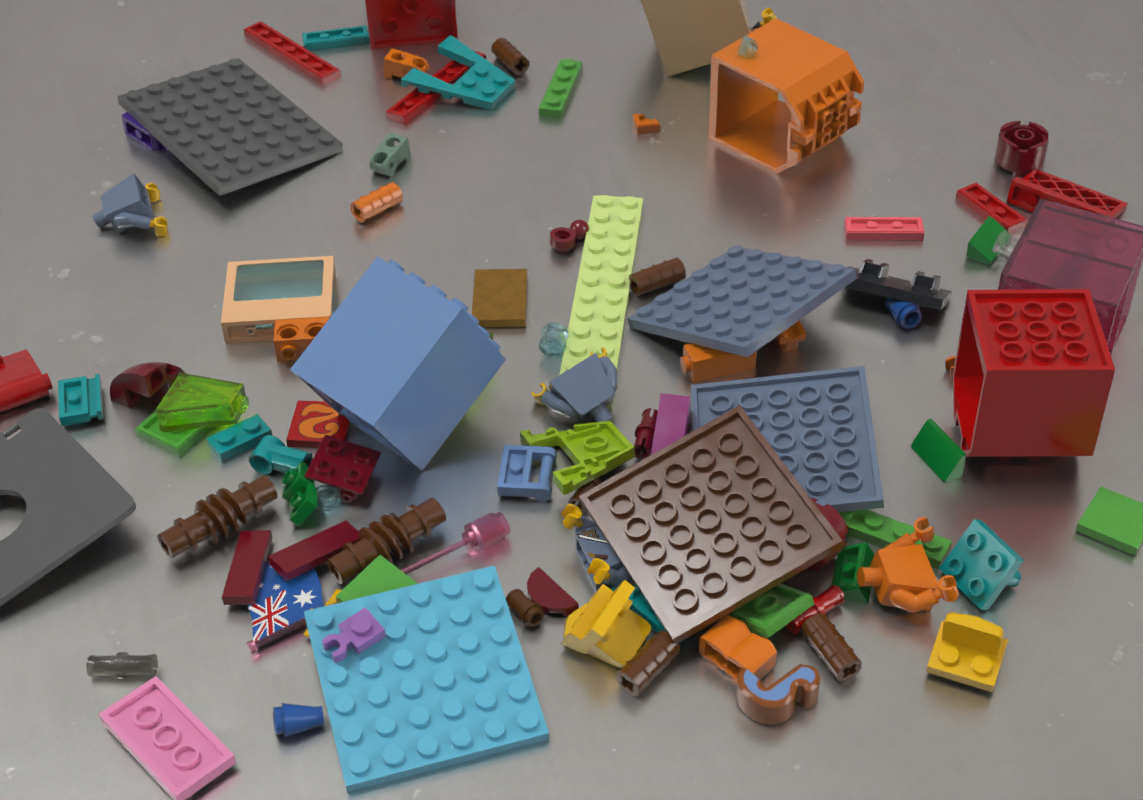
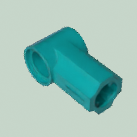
(274, 455)

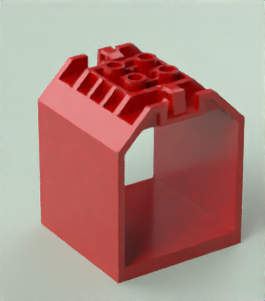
(1030, 373)

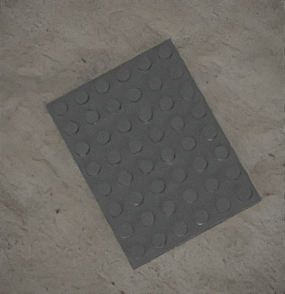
(229, 125)

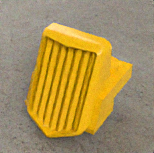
(607, 626)
(968, 651)

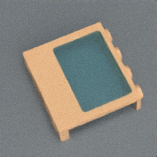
(274, 290)

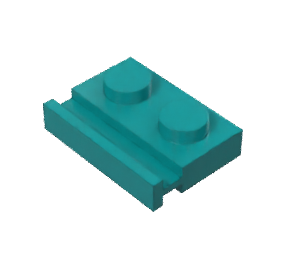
(80, 399)

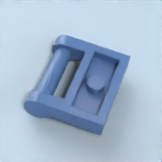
(516, 472)

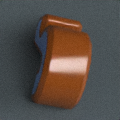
(777, 701)

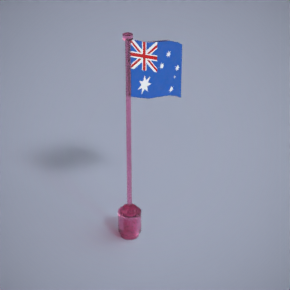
(282, 602)

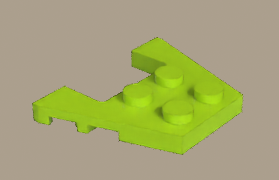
(591, 447)

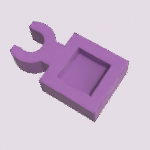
(356, 632)

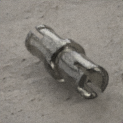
(122, 665)

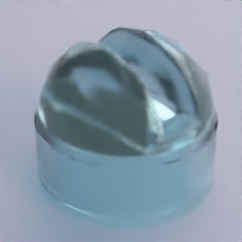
(747, 47)

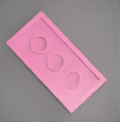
(167, 739)

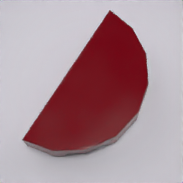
(549, 594)

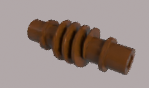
(216, 514)
(386, 538)

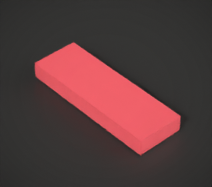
(884, 228)

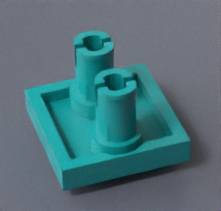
(982, 565)

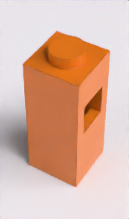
(708, 363)

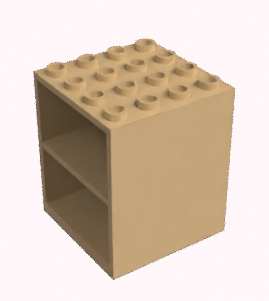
(694, 29)

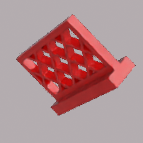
(1028, 191)

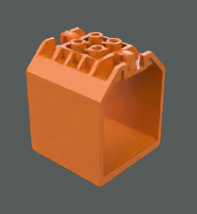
(810, 76)

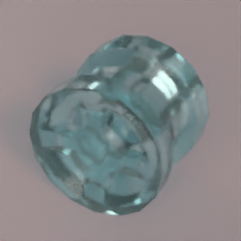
(553, 339)

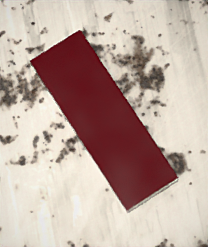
(313, 550)
(247, 567)

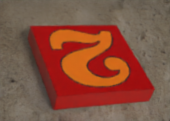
(312, 422)

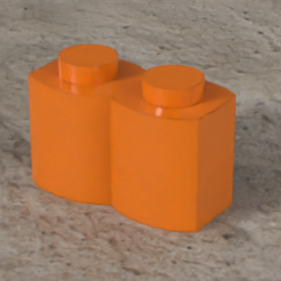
(732, 647)

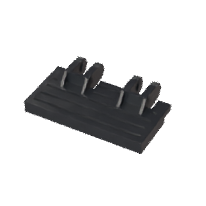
(921, 291)

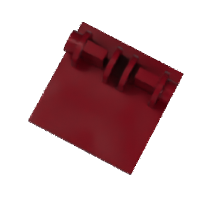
(343, 466)

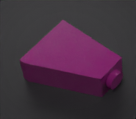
(672, 421)

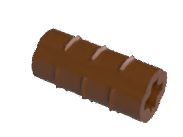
(510, 56)
(657, 276)
(831, 647)
(647, 663)

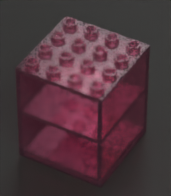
(1079, 251)

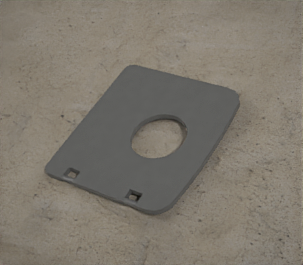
(65, 496)

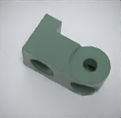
(388, 156)

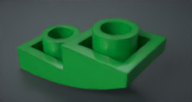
(300, 493)

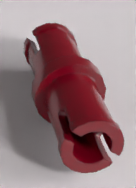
(645, 433)

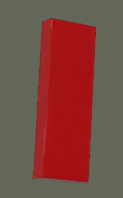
(989, 205)

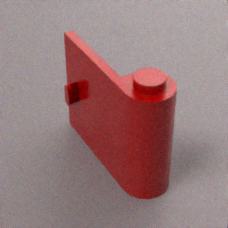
(21, 381)

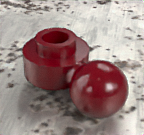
(564, 238)

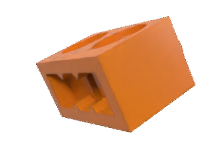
(295, 335)

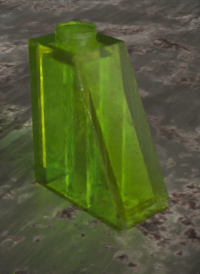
(201, 403)

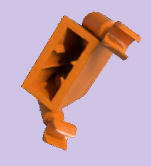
(904, 574)

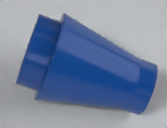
(905, 313)
(293, 718)

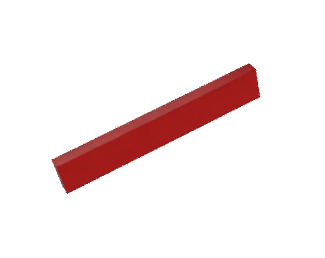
(292, 53)
(418, 101)

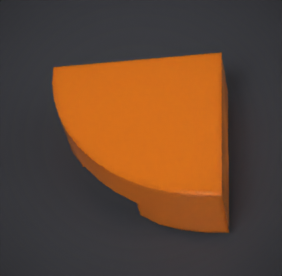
(645, 125)

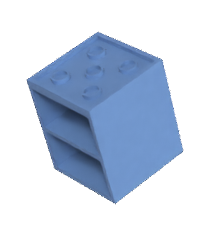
(400, 361)

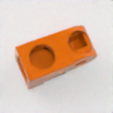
(400, 63)

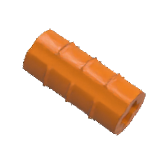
(376, 202)

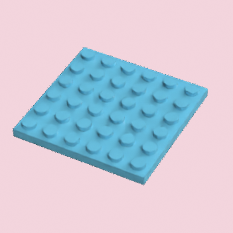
(432, 690)

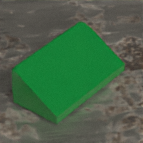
(983, 240)
(939, 452)
(846, 570)

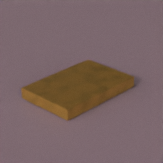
(500, 297)

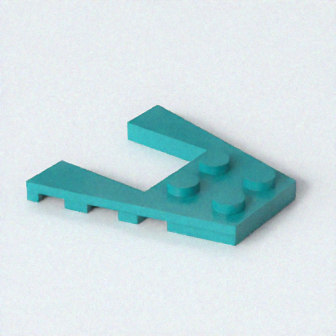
(480, 86)

